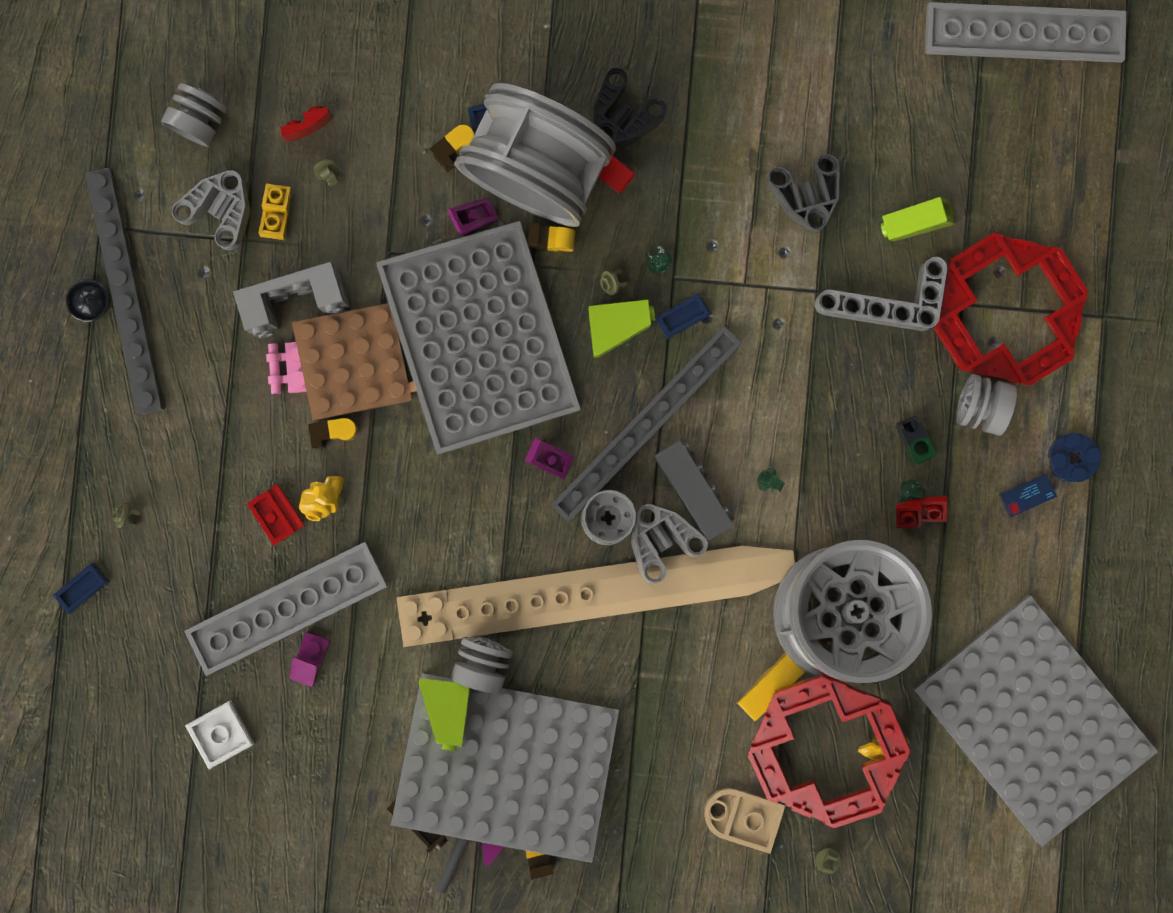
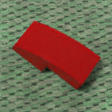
(313, 121)
(616, 175)
(914, 512)

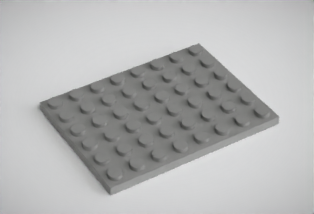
(478, 337)
(1035, 720)
(521, 781)

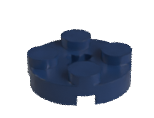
(1087, 453)

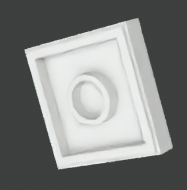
(219, 734)

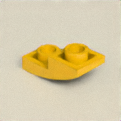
(275, 211)

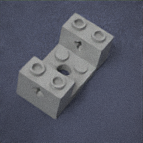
(255, 301)

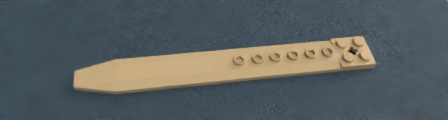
(589, 594)

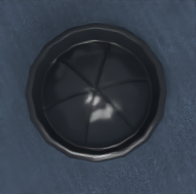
(87, 300)

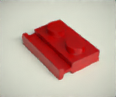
(275, 514)

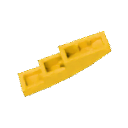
(780, 675)

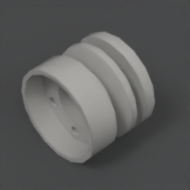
(194, 114)
(986, 404)
(616, 505)
(481, 665)

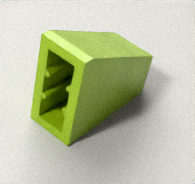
(918, 219)
(618, 323)
(446, 710)

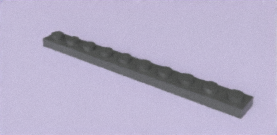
(124, 291)
(646, 423)

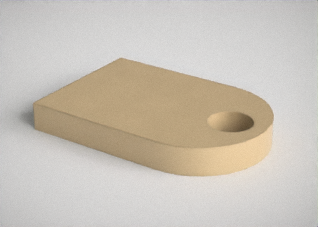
(746, 818)

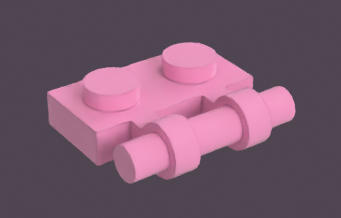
(294, 371)

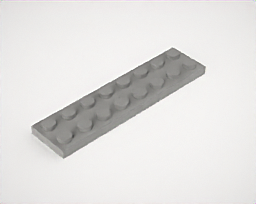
(1025, 32)
(286, 608)

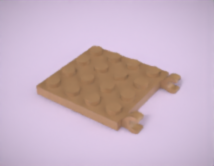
(352, 362)

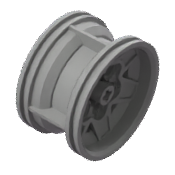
(536, 154)
(902, 597)

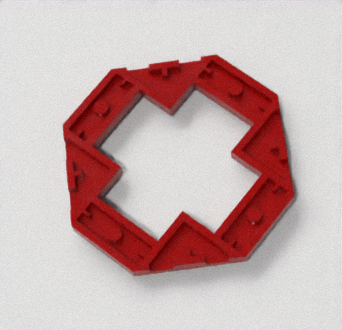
(1063, 322)
(850, 704)

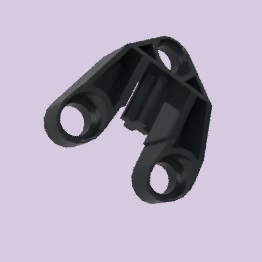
(639, 125)

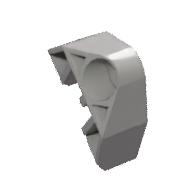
(202, 196)
(678, 529)

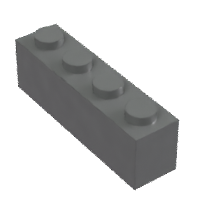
(693, 489)

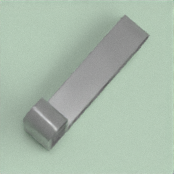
(888, 306)

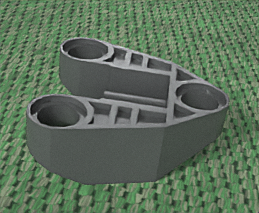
(790, 201)

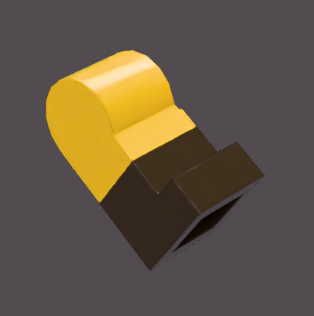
(450, 146)
(551, 238)
(331, 430)
(539, 864)

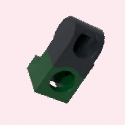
(915, 441)

